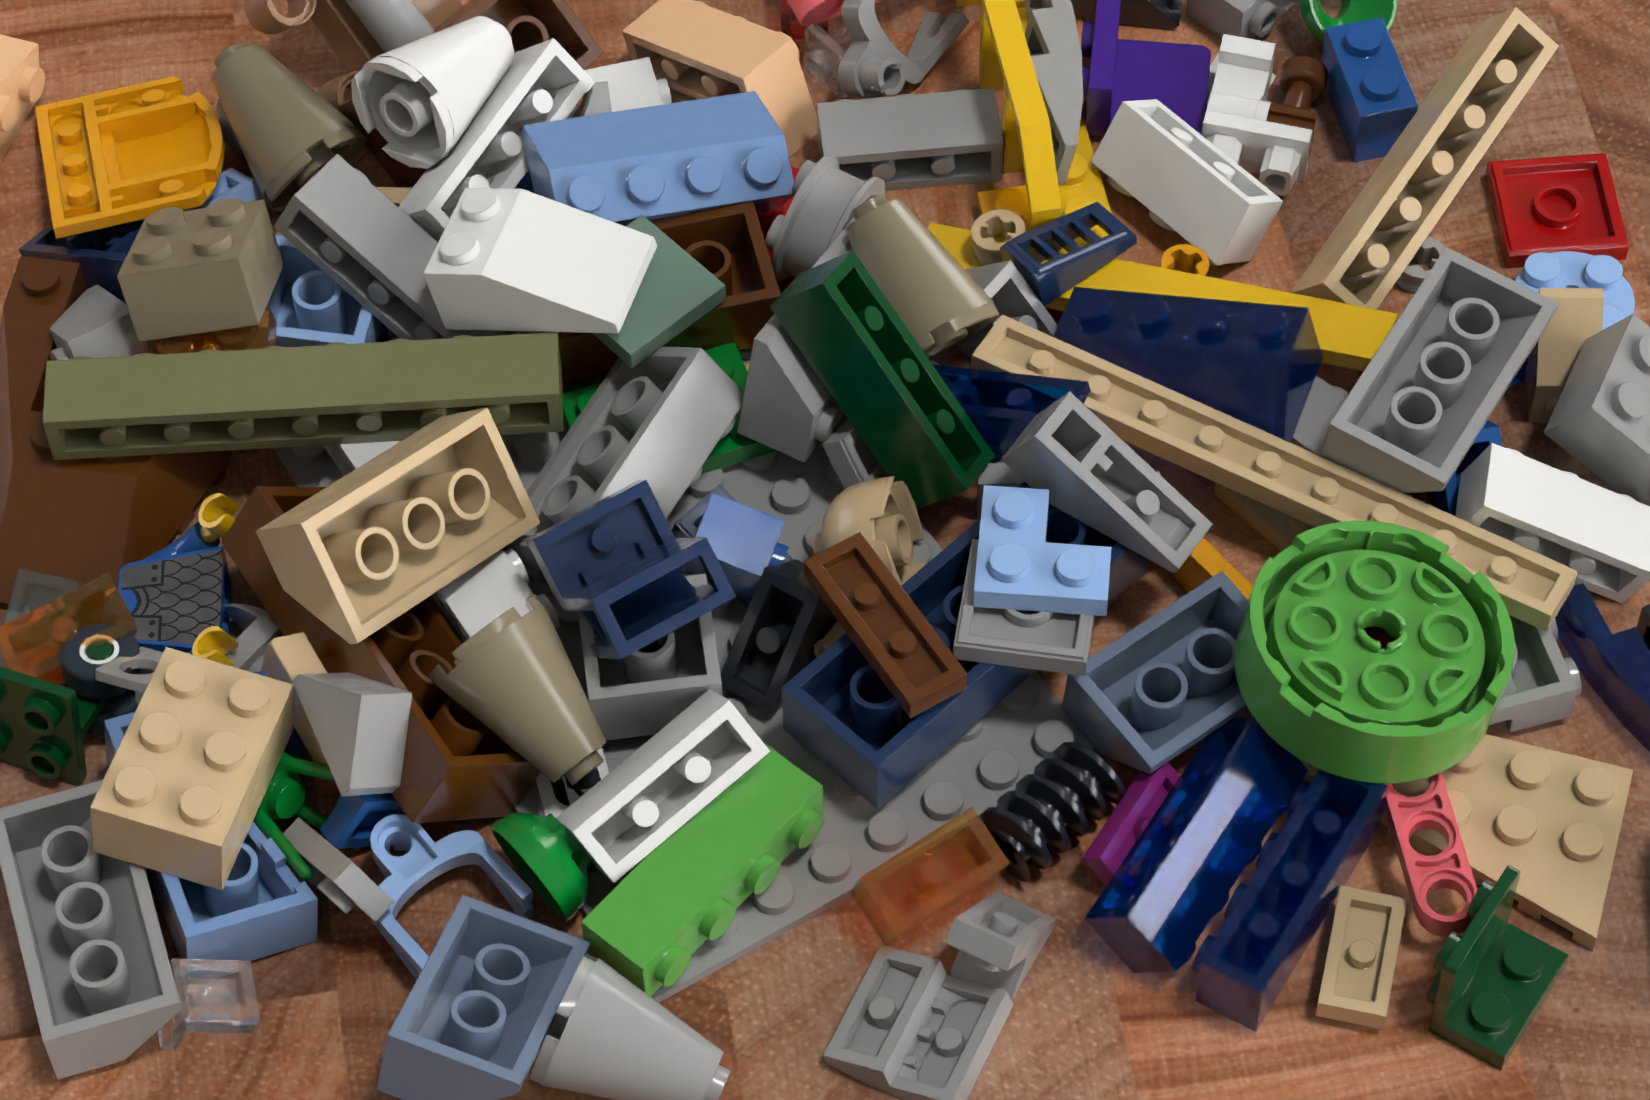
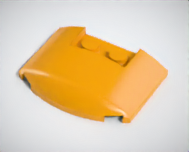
(128, 154)

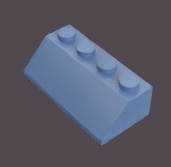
(663, 159)

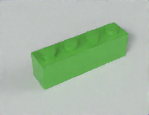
(705, 873)

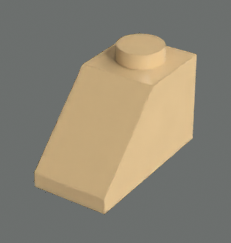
(1558, 347)

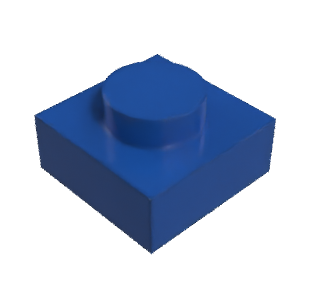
(355, 818)

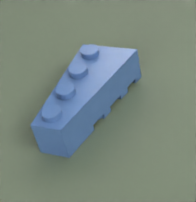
(254, 914)

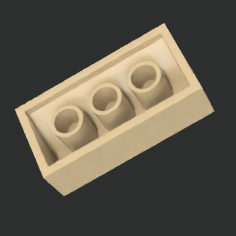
(401, 525)

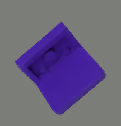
(1139, 71)

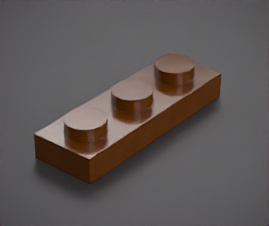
(885, 625)

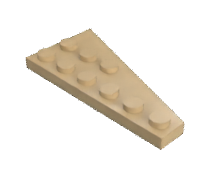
(1539, 813)

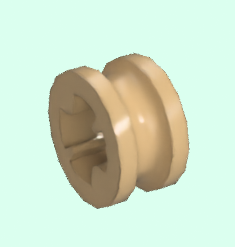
(991, 225)

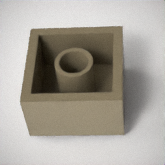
(201, 269)

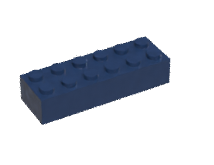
(856, 723)

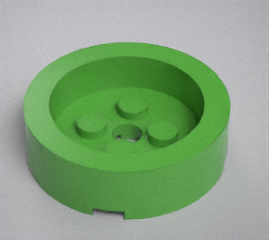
(1331, 687)

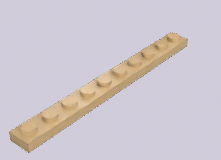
(1271, 467)

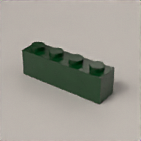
(882, 379)

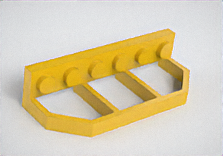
(1026, 125)

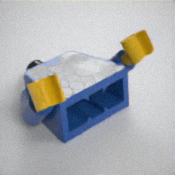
(183, 588)

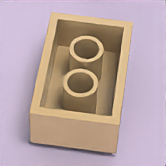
(192, 768)

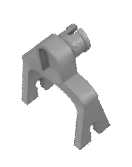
(876, 65)

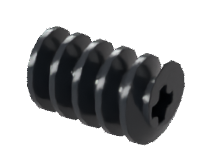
(1048, 804)

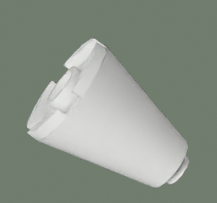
(432, 88)

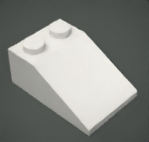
(534, 265)

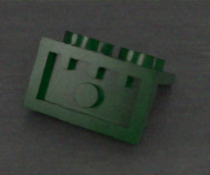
(1491, 977)

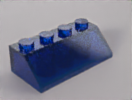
(1222, 353)

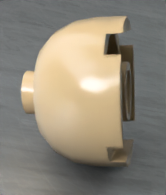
(884, 517)

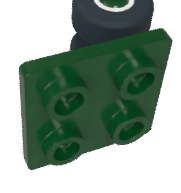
(47, 721)

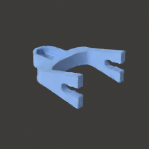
(426, 862)

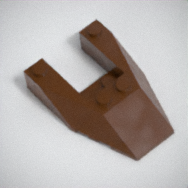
(75, 513)

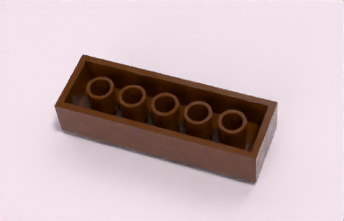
(450, 758)

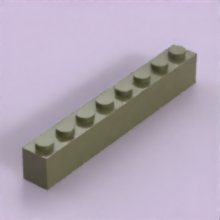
(298, 394)

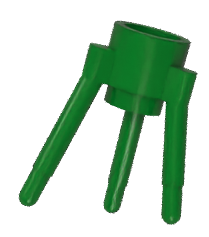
(286, 798)

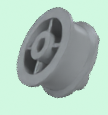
(816, 215)

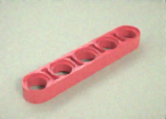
(1429, 873)

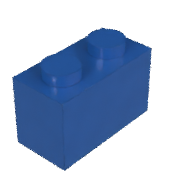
(1367, 87)

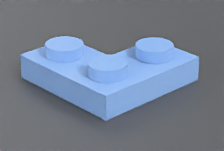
(1024, 570)

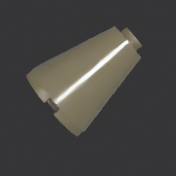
(280, 122)
(919, 276)
(527, 693)

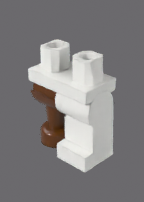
(1260, 133)

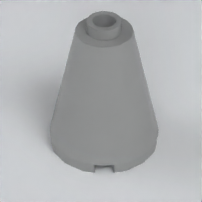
(624, 1044)

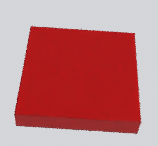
(1556, 207)

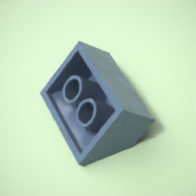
(1163, 680)
(479, 1007)

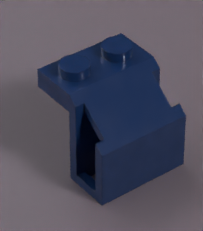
(623, 571)

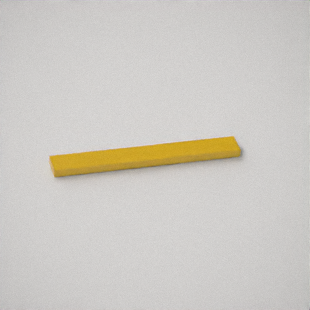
(1345, 332)

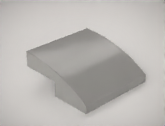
(917, 1028)

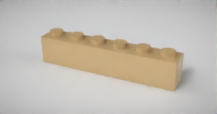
(1429, 162)

